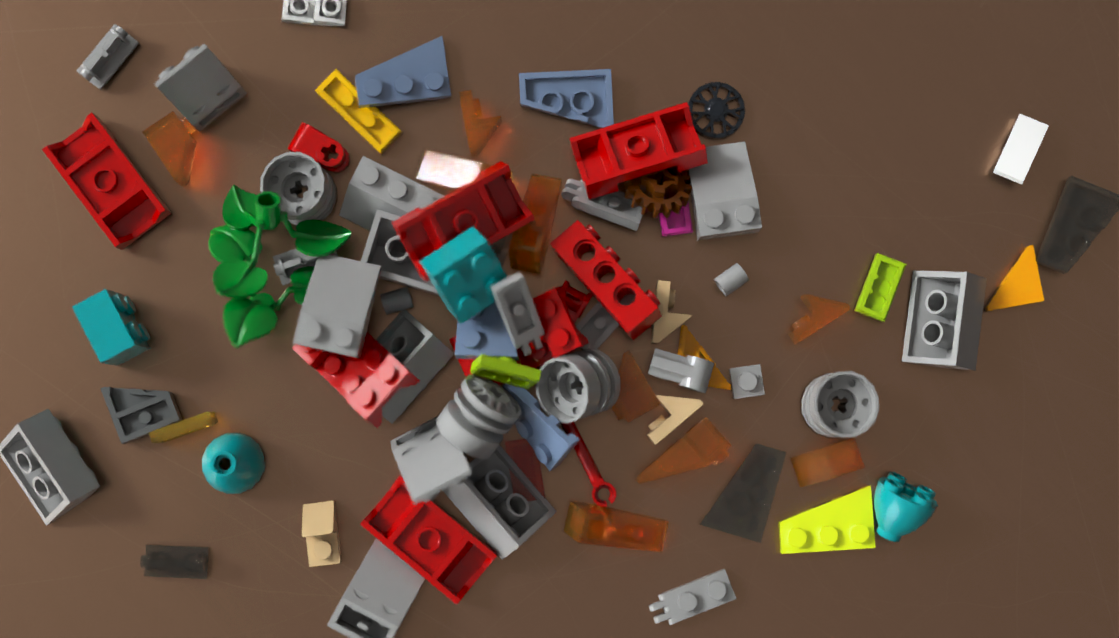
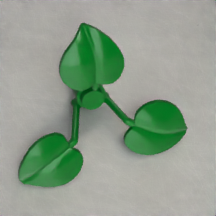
(263, 210)
(253, 317)

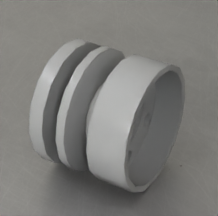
(288, 176)
(578, 385)
(856, 409)
(478, 416)

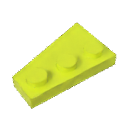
(833, 526)

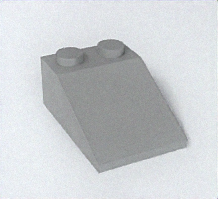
(724, 193)
(338, 305)

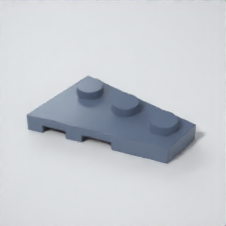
(406, 78)
(573, 95)
(484, 335)
(541, 432)

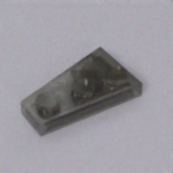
(1076, 223)
(749, 495)

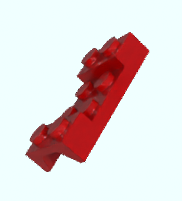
(637, 149)
(107, 182)
(486, 203)
(559, 329)
(365, 381)
(429, 541)

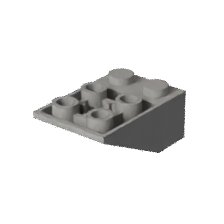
(200, 86)
(429, 461)
(377, 596)

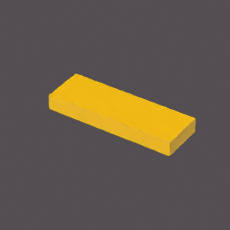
(367, 121)

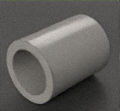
(731, 279)
(396, 300)

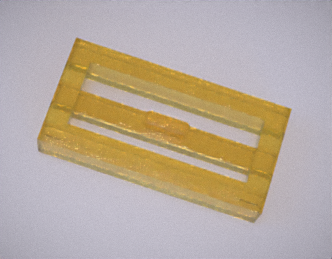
(183, 427)

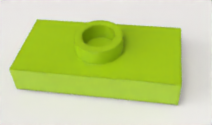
(880, 287)
(505, 371)

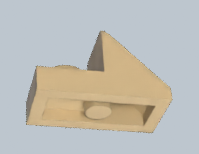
(669, 321)
(678, 410)
(321, 533)

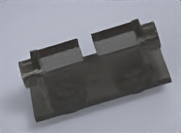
(175, 561)

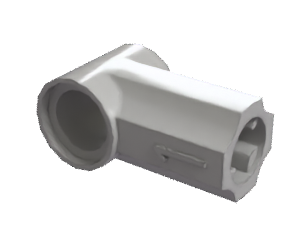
(688, 371)

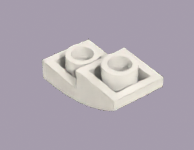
(315, 12)
(1020, 149)

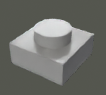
(746, 381)

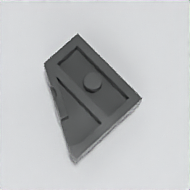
(140, 411)

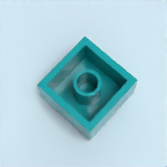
(464, 274)
(112, 327)

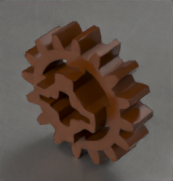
(659, 192)

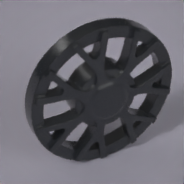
(717, 110)

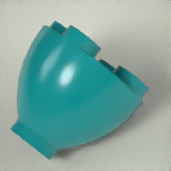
(245, 459)
(901, 506)

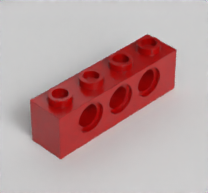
(632, 318)

